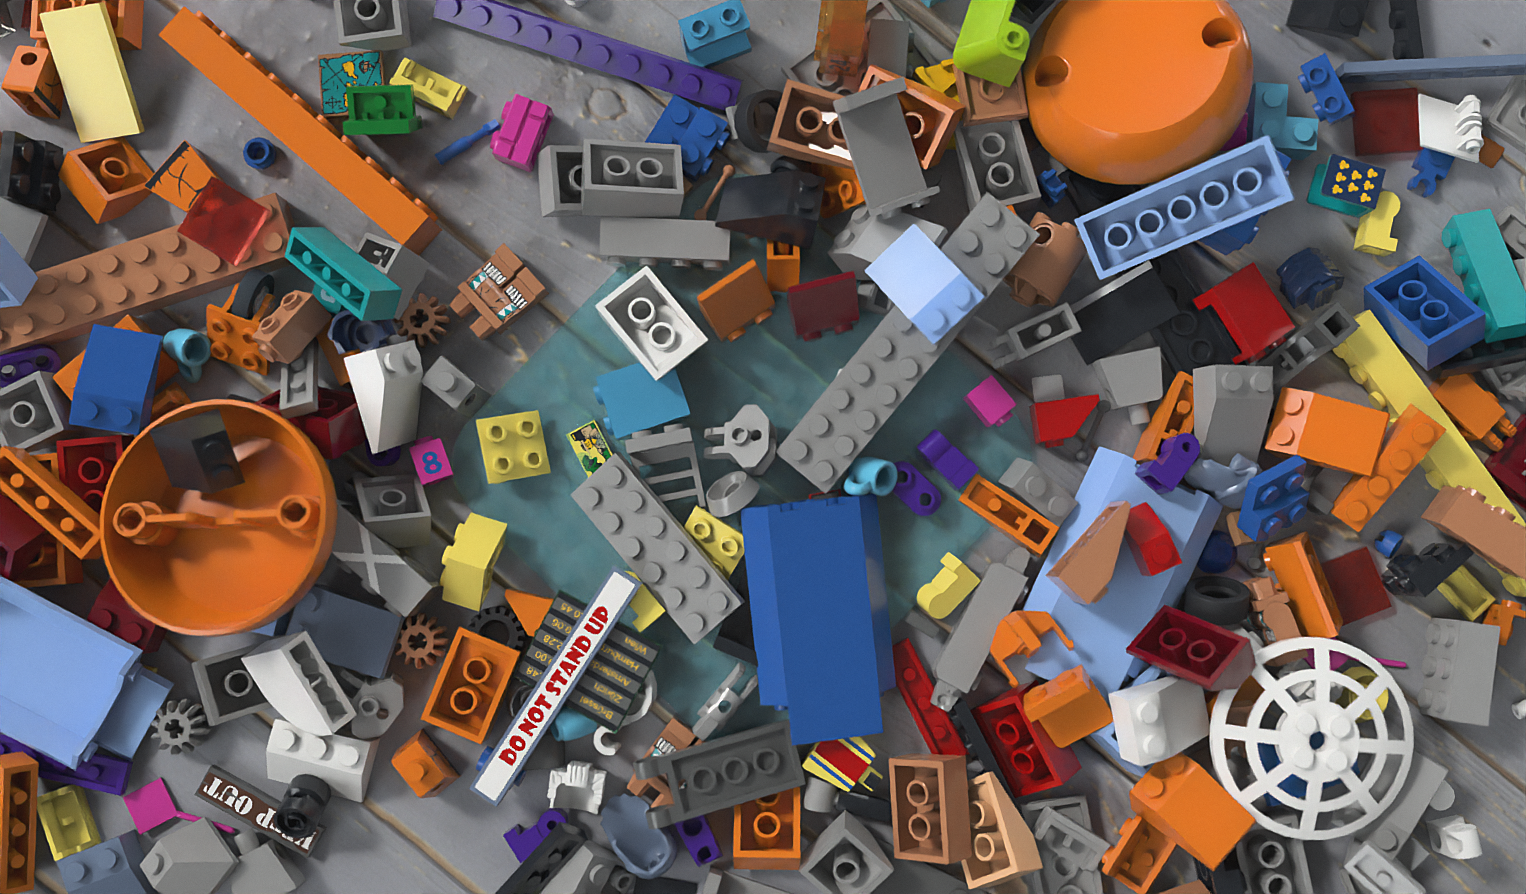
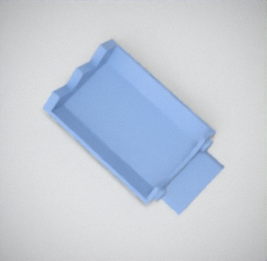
(1108, 627)
(70, 682)

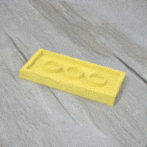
(92, 72)

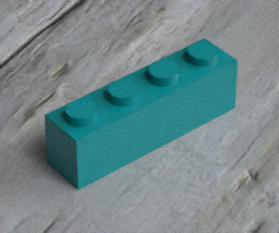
(343, 273)
(1487, 273)

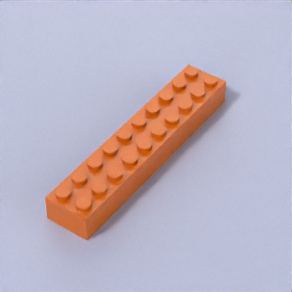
(302, 129)

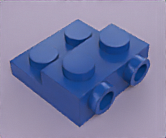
(1330, 96)
(695, 130)
(1274, 500)

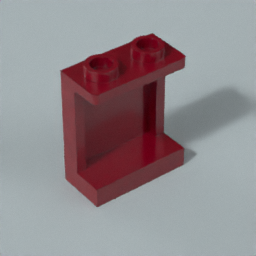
(1509, 464)

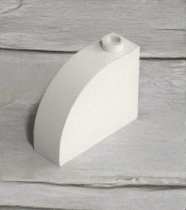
(299, 684)

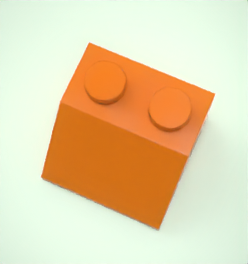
(106, 178)

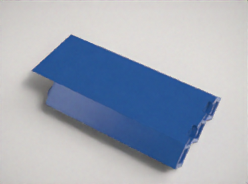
(820, 614)

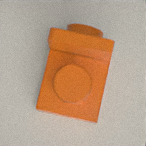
(1502, 616)

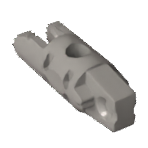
(717, 716)

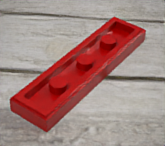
(917, 692)

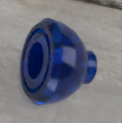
(1218, 554)

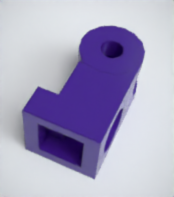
(946, 459)
(1171, 465)
(699, 839)
(526, 841)

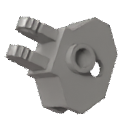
(747, 441)
(370, 697)

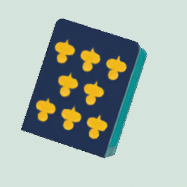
(1346, 186)

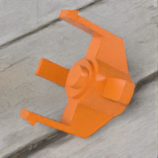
(1020, 635)

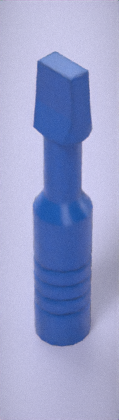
(466, 142)

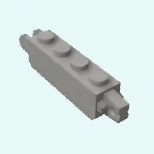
(973, 632)

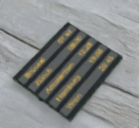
(613, 676)

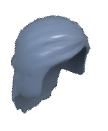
(1222, 482)
(642, 849)

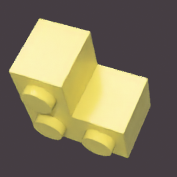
(472, 561)

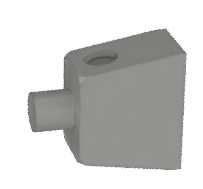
(1132, 381)
(455, 387)
(263, 867)

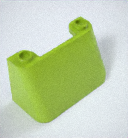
(990, 43)

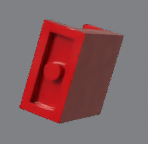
(1248, 312)

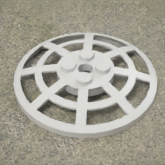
(1293, 734)

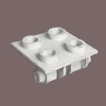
(1451, 127)

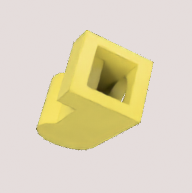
(1375, 227)
(947, 588)
(645, 606)

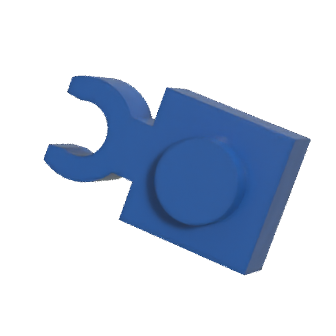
(1431, 166)
(1051, 188)

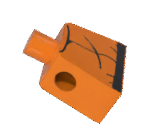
(34, 81)
(182, 176)
(424, 765)

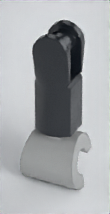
(822, 795)

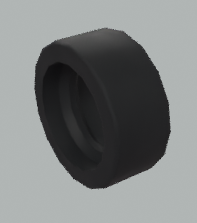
(744, 118)
(1217, 600)

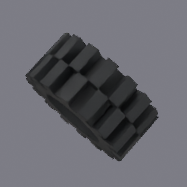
(501, 615)

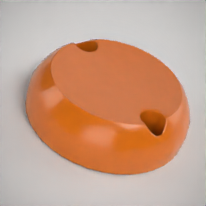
(1137, 85)
(228, 555)

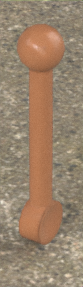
(728, 170)

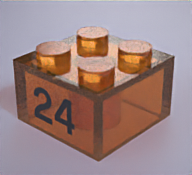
(841, 37)

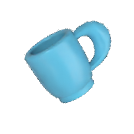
(189, 350)
(870, 476)
(571, 725)

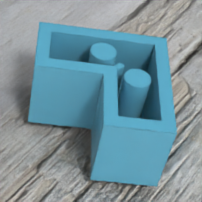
(1267, 116)

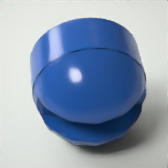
(1390, 543)

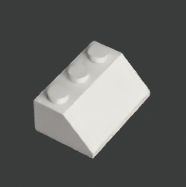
(336, 758)

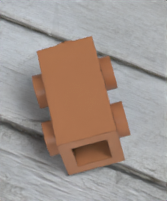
(291, 327)

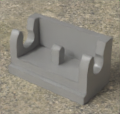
(1069, 839)

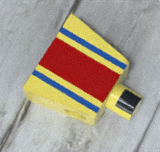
(843, 763)

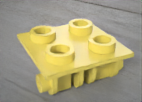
(513, 446)
(717, 540)

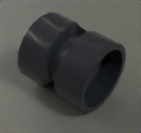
(302, 806)

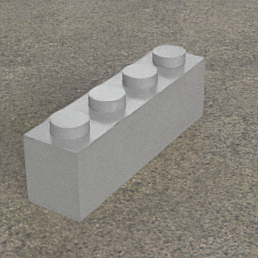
(664, 241)

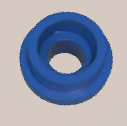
(251, 149)

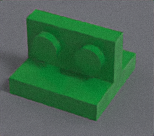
(381, 110)

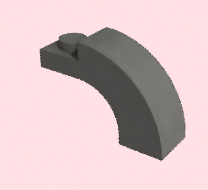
(1308, 342)

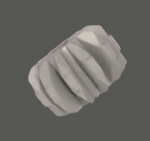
(172, 735)

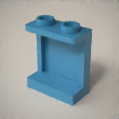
(715, 34)
(638, 401)

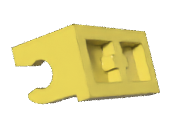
(430, 88)
(67, 821)

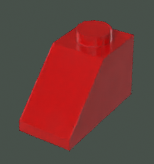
(1060, 418)
(1150, 541)

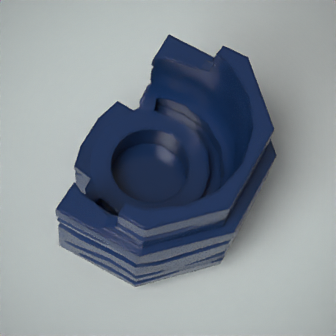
(1309, 278)
(353, 334)

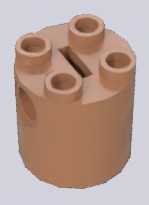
(1047, 264)

